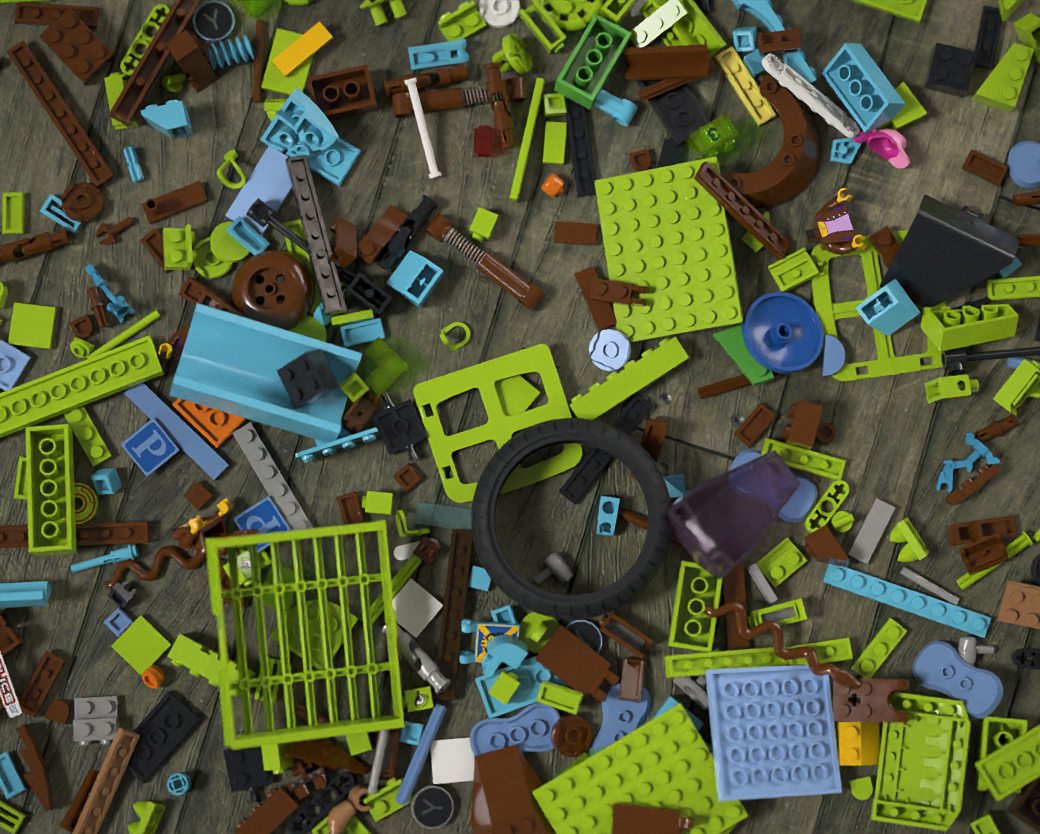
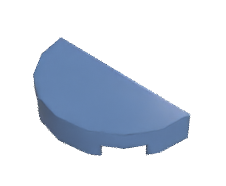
(833, 356)

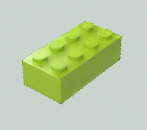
(690, 624)

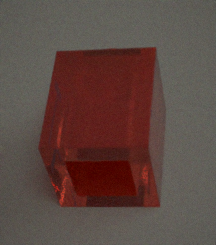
(484, 142)

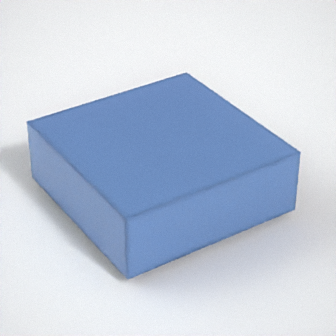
(118, 622)

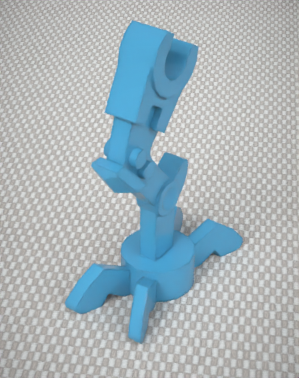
(120, 306)
(946, 475)

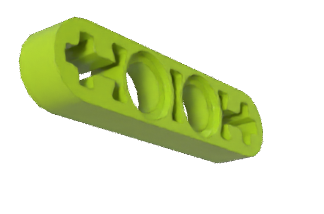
(142, 38)

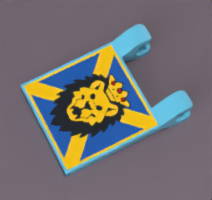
(484, 633)

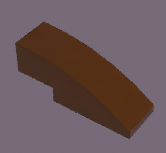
(975, 530)

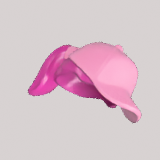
(888, 144)

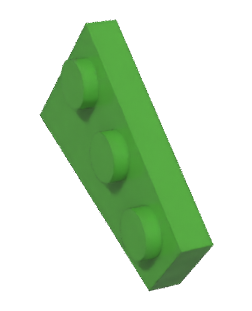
(735, 347)

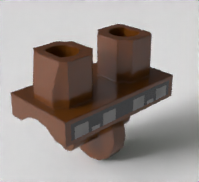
(299, 786)

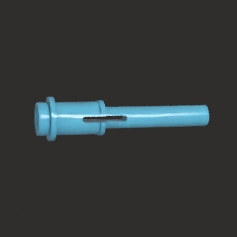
(115, 556)

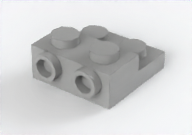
(96, 719)

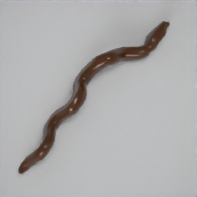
(174, 553)
(839, 676)

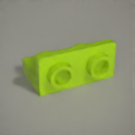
(461, 23)
(178, 248)
(384, 801)

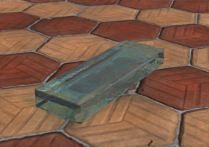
(443, 516)

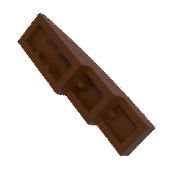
(199, 293)
(38, 774)

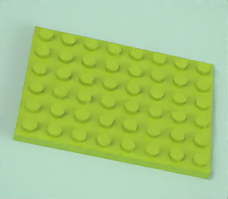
(675, 241)
(651, 767)

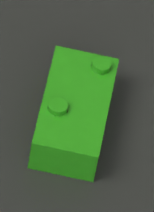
(592, 61)

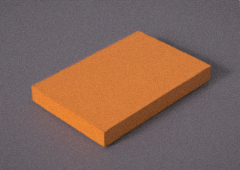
(212, 423)

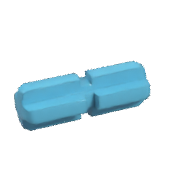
(132, 160)

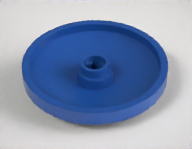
(782, 332)

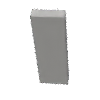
(871, 531)

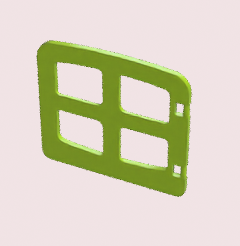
(828, 313)
(499, 426)

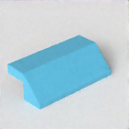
(24, 594)

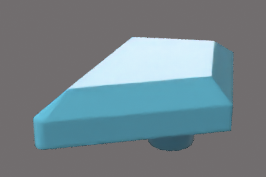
(844, 150)

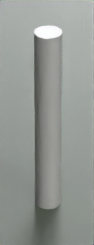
(929, 585)
(378, 761)

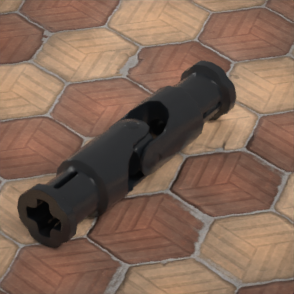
(399, 243)

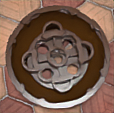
(297, 289)

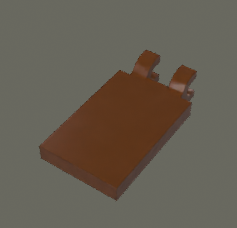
(576, 664)
(647, 820)

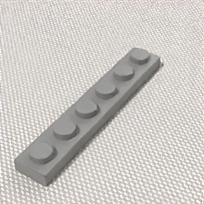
(271, 478)

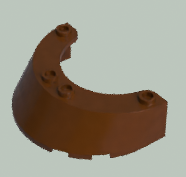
(796, 159)

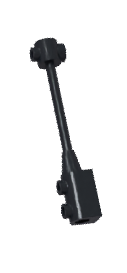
(354, 283)
(956, 359)

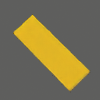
(302, 49)

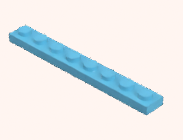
(907, 600)

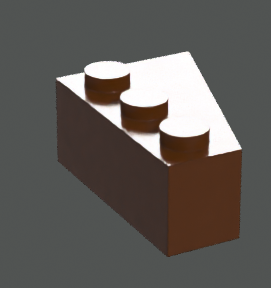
(190, 58)

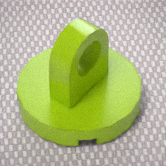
(514, 55)
(537, 630)

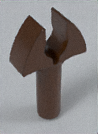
(112, 231)

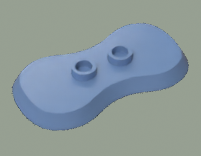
(1025, 164)
(802, 500)
(943, 670)
(619, 717)
(528, 729)

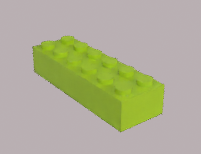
(50, 490)

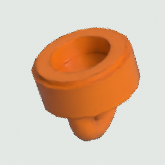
(153, 676)

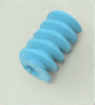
(230, 52)

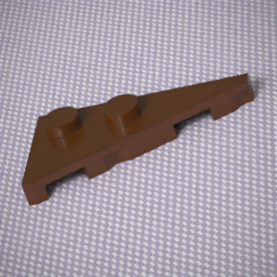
(325, 754)

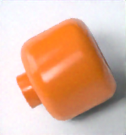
(553, 185)

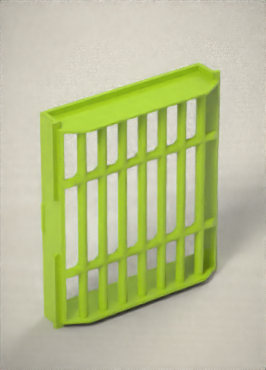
(313, 729)

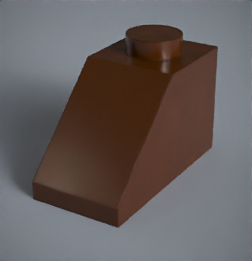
(825, 548)

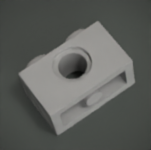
(695, 688)

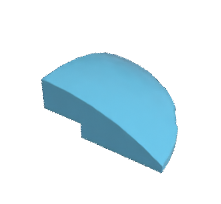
(300, 127)

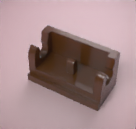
(780, 42)
(345, 242)
(360, 412)
(983, 554)

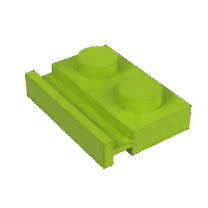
(793, 270)
(781, 562)

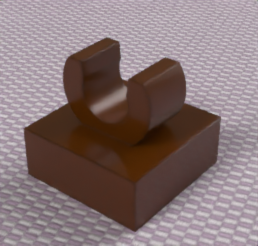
(427, 550)

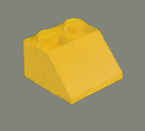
(857, 743)

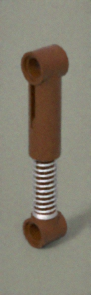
(456, 98)
(524, 291)

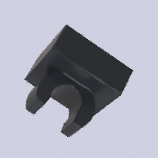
(120, 595)

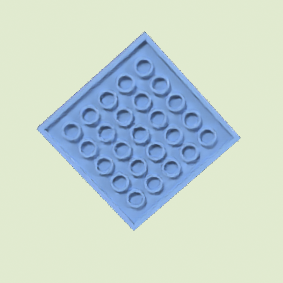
(772, 733)

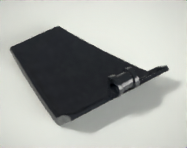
(947, 253)

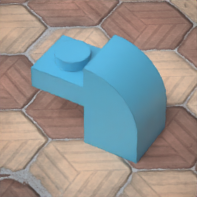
(503, 649)

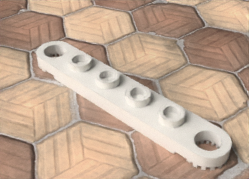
(811, 96)

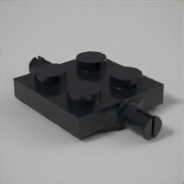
(400, 427)
(247, 770)

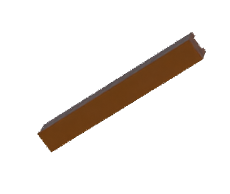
(152, 61)

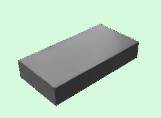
(762, 583)

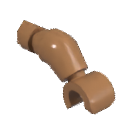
(345, 811)

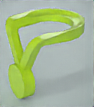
(230, 157)
(459, 345)
(399, 513)

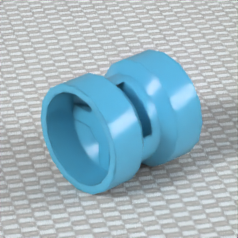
(181, 781)

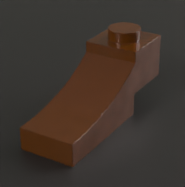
(379, 236)

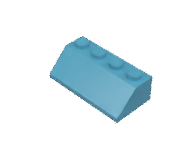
(862, 87)

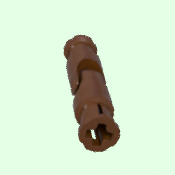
(446, 74)
(502, 117)
(38, 244)

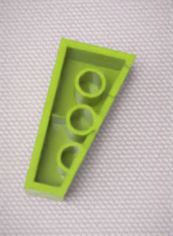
(968, 325)
(203, 661)

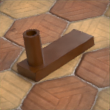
(174, 202)
(654, 437)

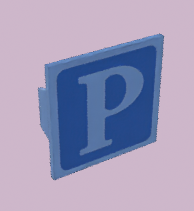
(150, 447)
(264, 518)

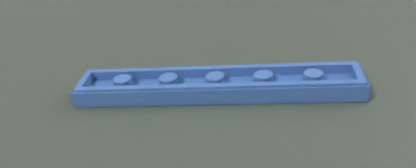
(177, 430)

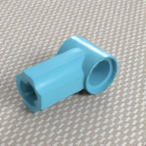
(620, 110)

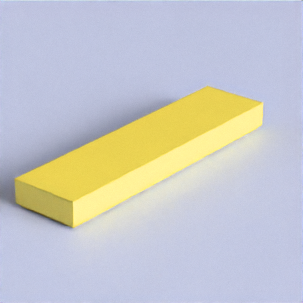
(745, 86)

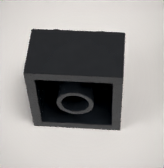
(950, 70)
(308, 378)

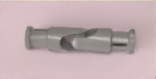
(413, 654)

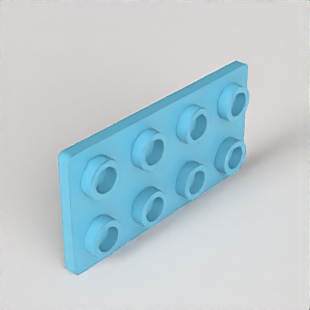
(343, 440)

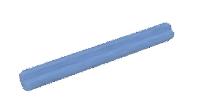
(420, 754)

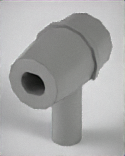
(557, 567)
(968, 649)

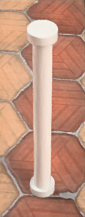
(422, 127)

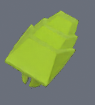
(377, 10)

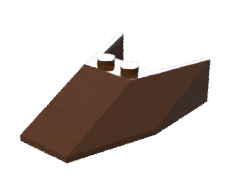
(504, 795)

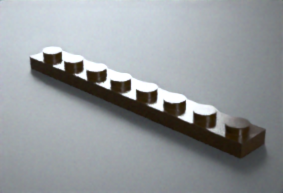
(454, 609)

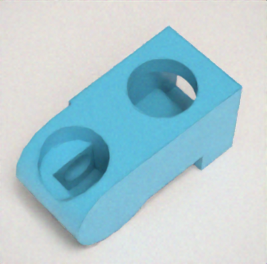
(607, 515)

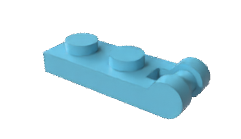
(437, 54)

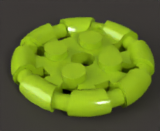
(572, 9)

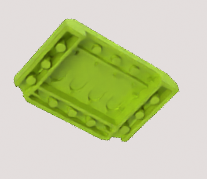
(922, 763)

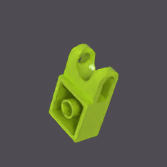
(989, 730)

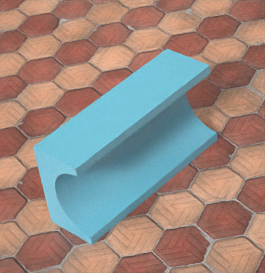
(234, 369)

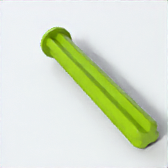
(1012, 549)
(396, 583)

